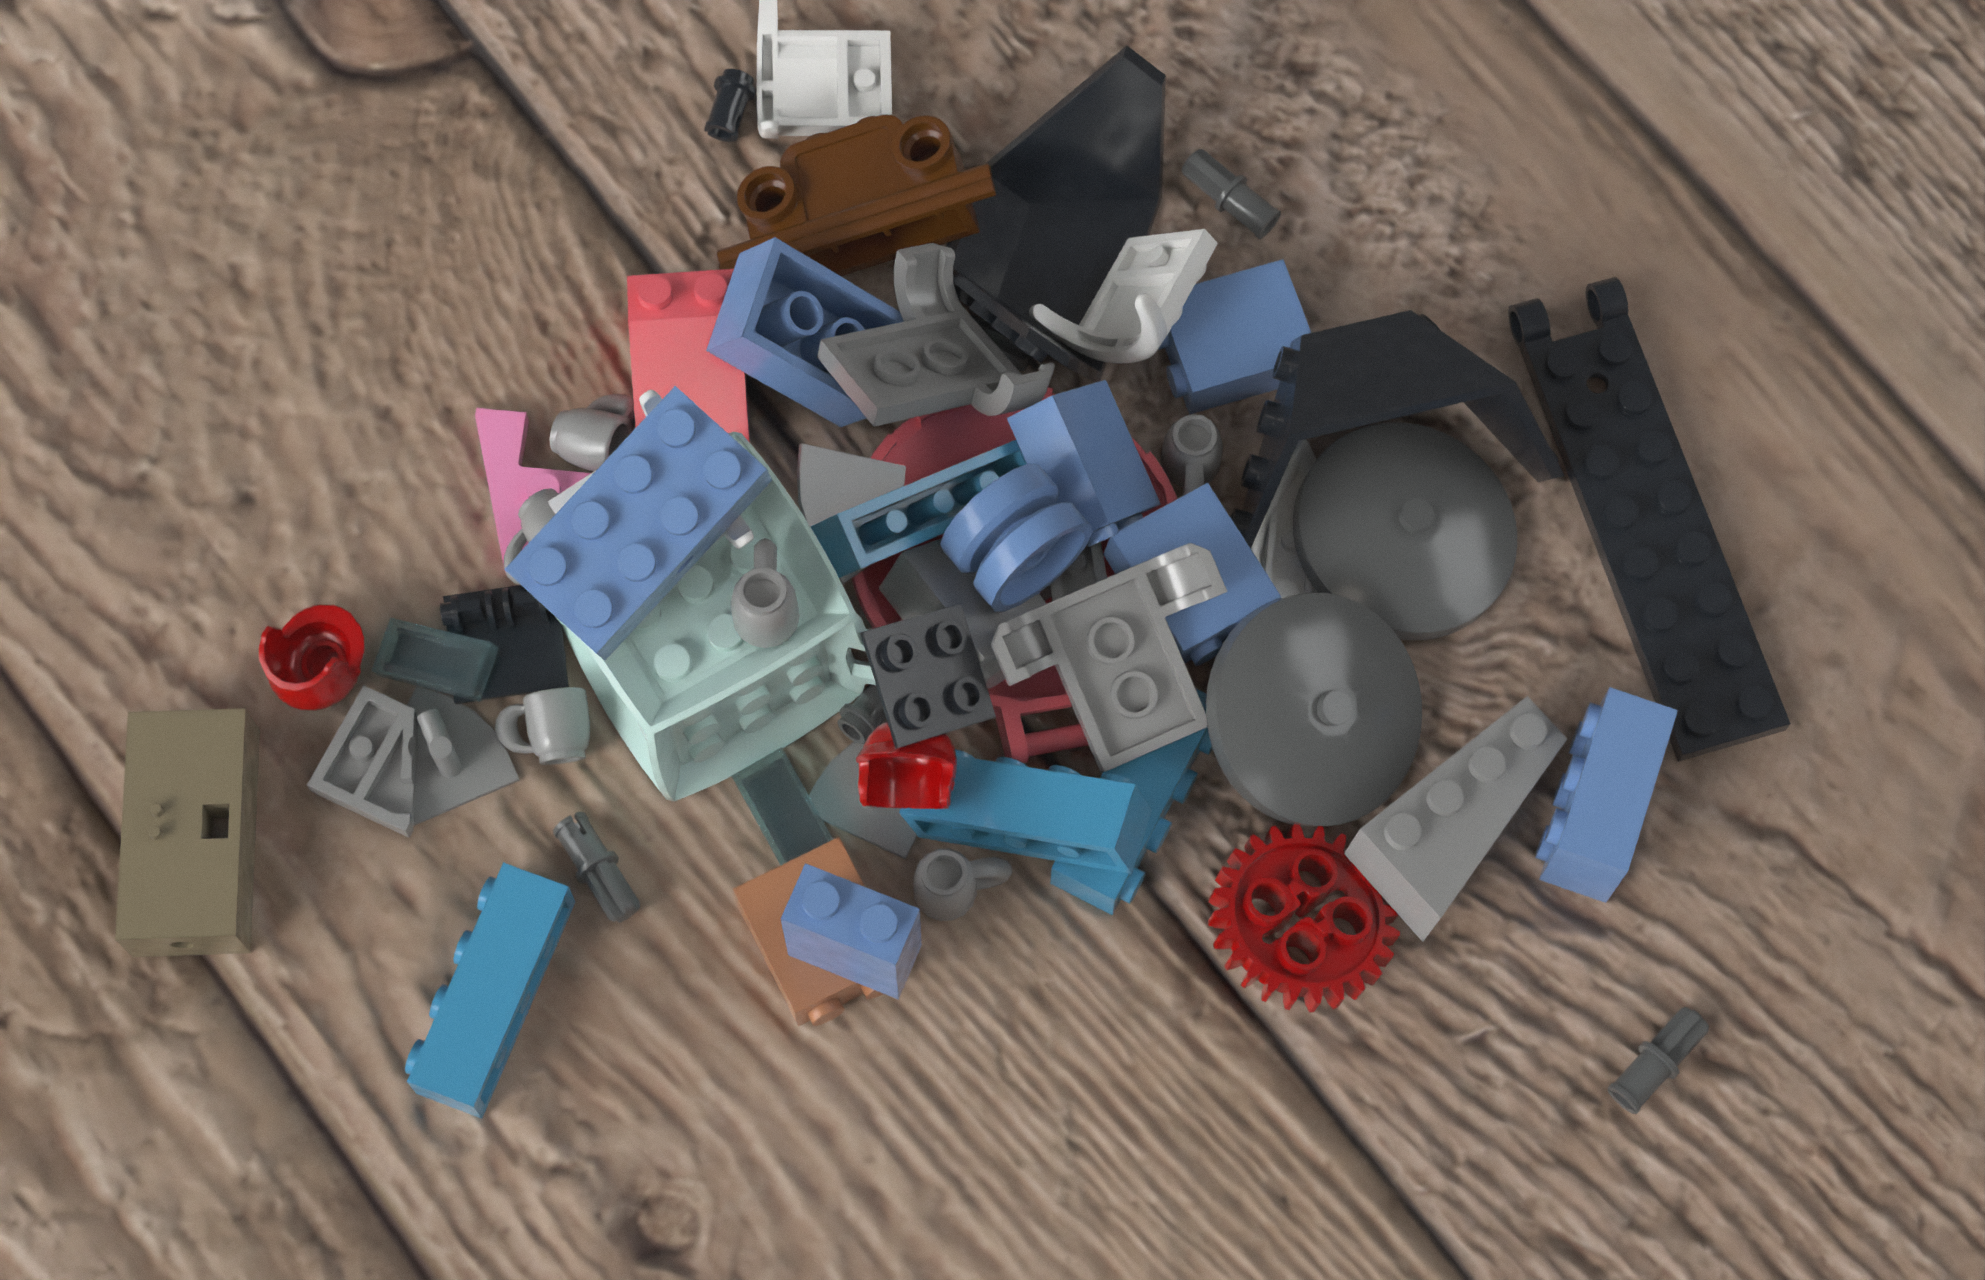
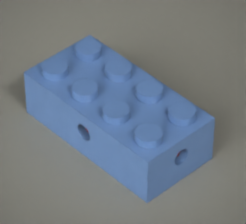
(639, 523)

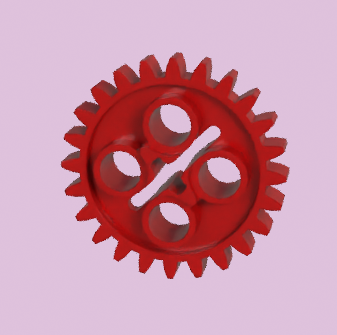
(1336, 959)

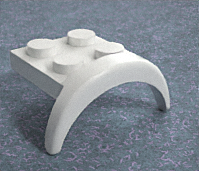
(818, 77)
(1137, 298)

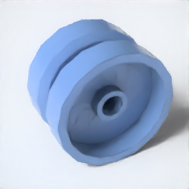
(1016, 537)

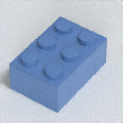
(779, 313)
(1605, 794)

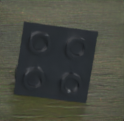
(524, 631)
(928, 675)

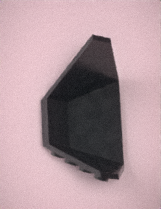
(1066, 207)
(1375, 375)

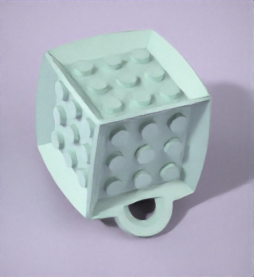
(700, 697)

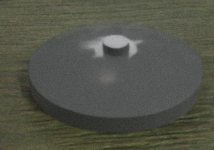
(1406, 528)
(1314, 709)

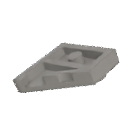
(373, 762)

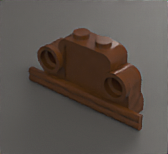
(863, 194)

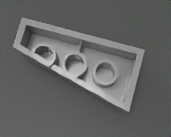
(1444, 825)

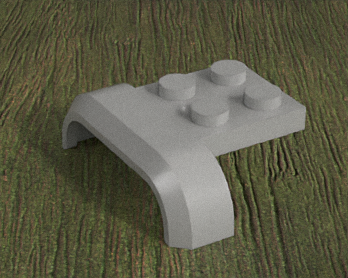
(931, 358)
(1119, 653)

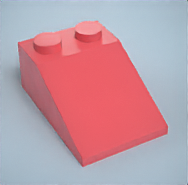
(668, 339)

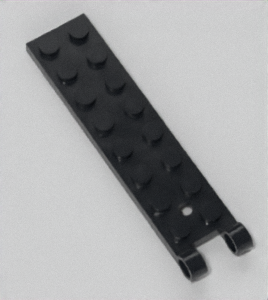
(1650, 526)

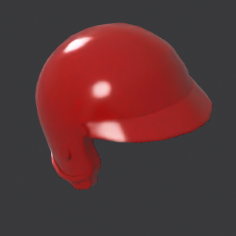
(313, 657)
(906, 776)

